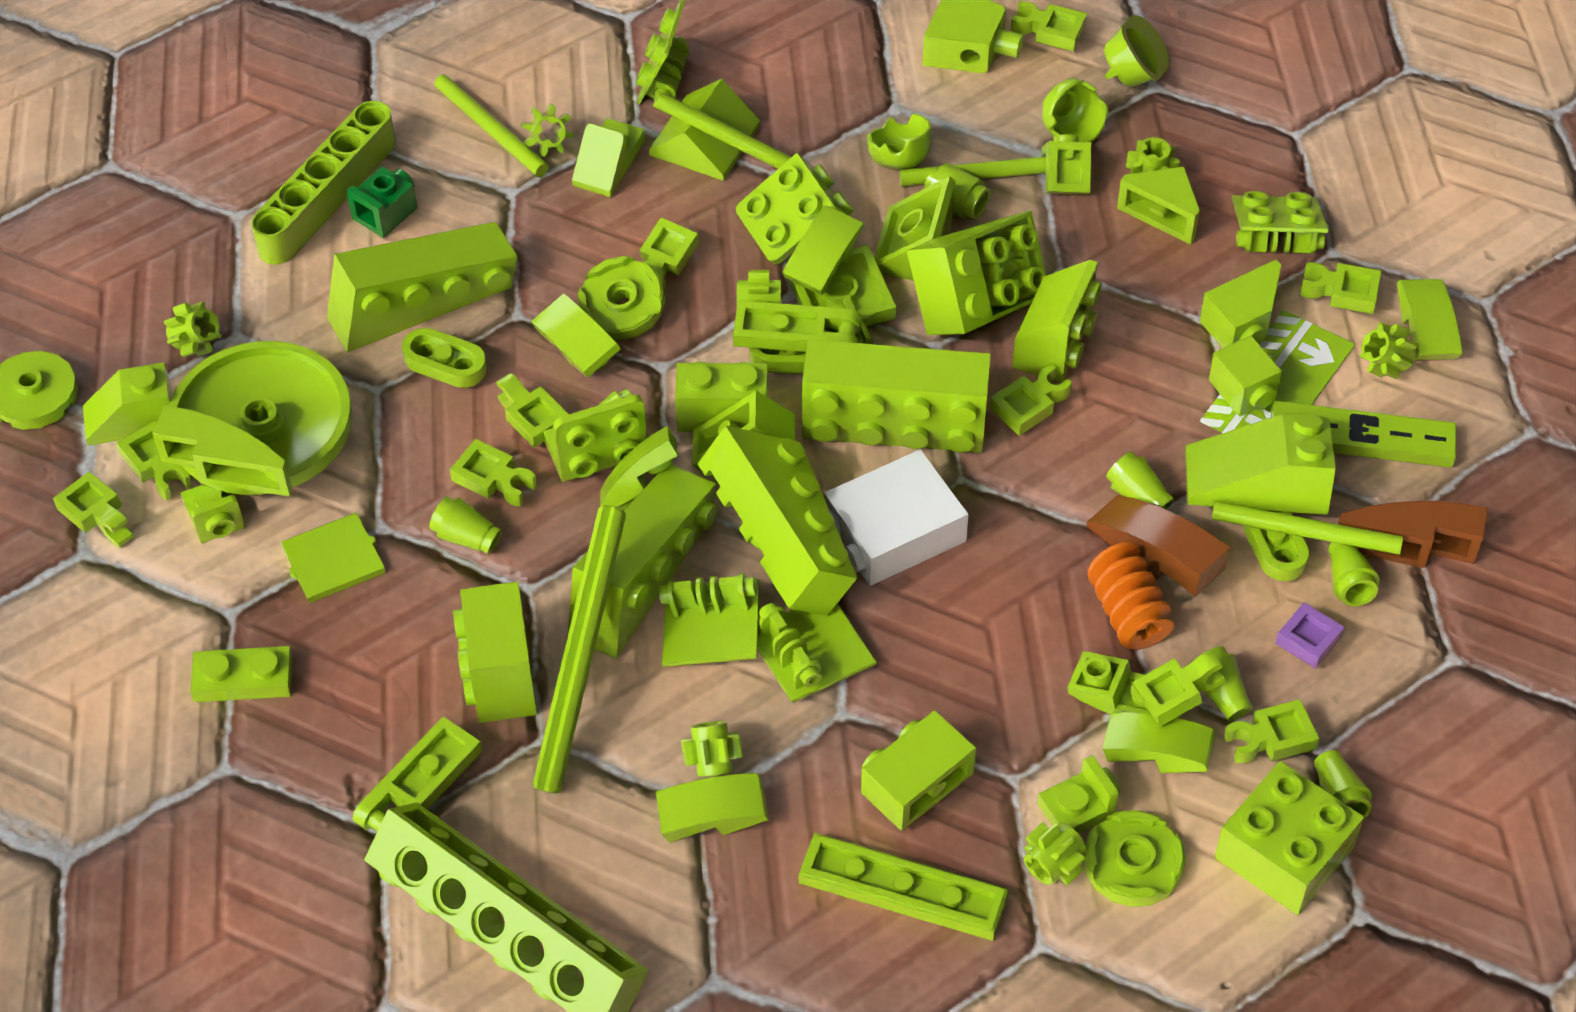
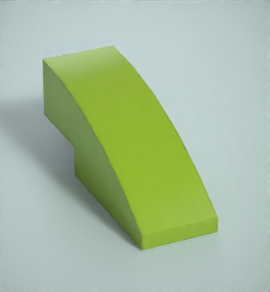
(219, 452)

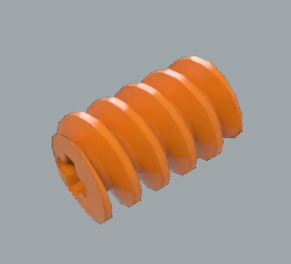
(1130, 596)

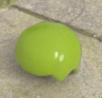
(1074, 110)
(901, 145)

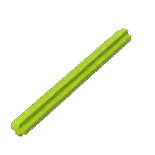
(579, 649)

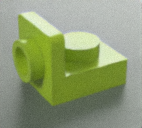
(1067, 165)
(212, 512)
(1082, 798)

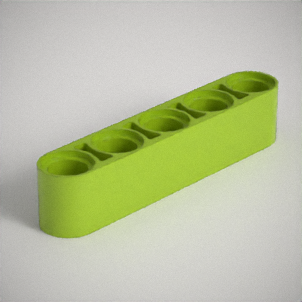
(321, 182)

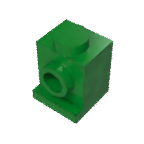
(383, 200)

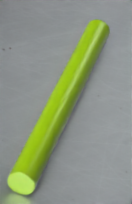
(491, 125)
(720, 130)
(981, 170)
(1307, 528)

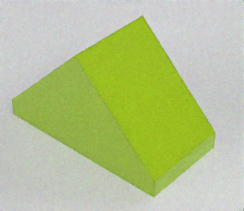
(1161, 200)

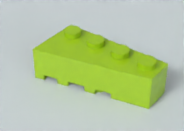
(415, 280)
(782, 516)
(654, 542)

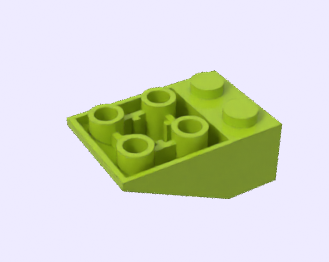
(977, 274)

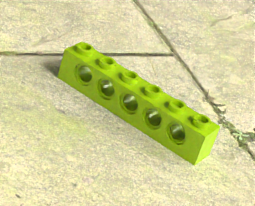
(415, 834)

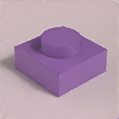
(1309, 635)

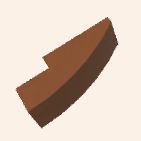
(1427, 528)
(1165, 541)

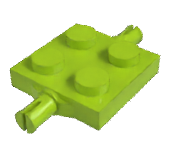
(856, 287)

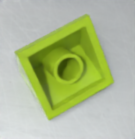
(698, 150)
(912, 223)

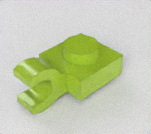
(528, 411)
(93, 504)
(1174, 689)

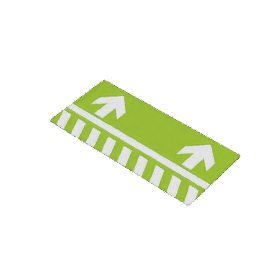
(1307, 363)

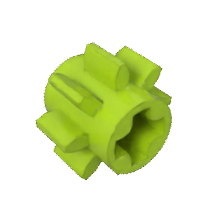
(535, 129)
(1152, 155)
(759, 288)
(192, 329)
(1388, 350)
(712, 748)
(1054, 853)

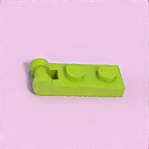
(791, 325)
(421, 773)

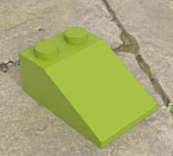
(1265, 466)

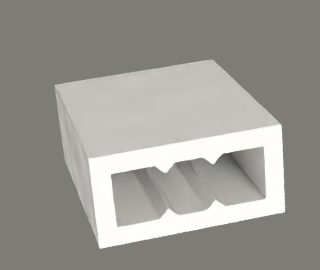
(896, 517)

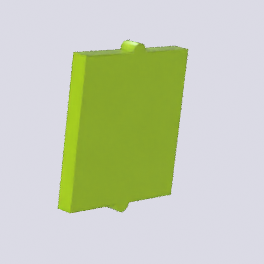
(333, 557)

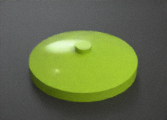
(278, 396)

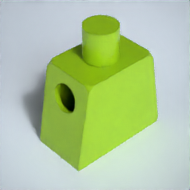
(968, 36)

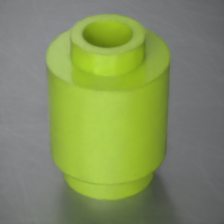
(970, 192)

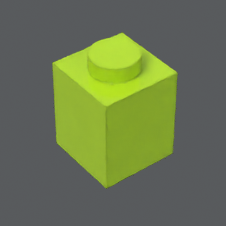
(1245, 376)

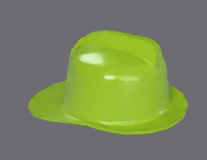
(1136, 53)

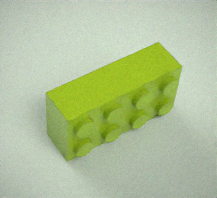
(894, 396)

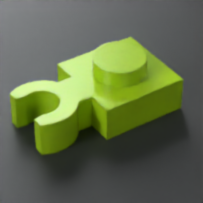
(1053, 27)
(669, 247)
(1348, 287)
(1029, 403)
(143, 458)
(490, 469)
(1279, 730)

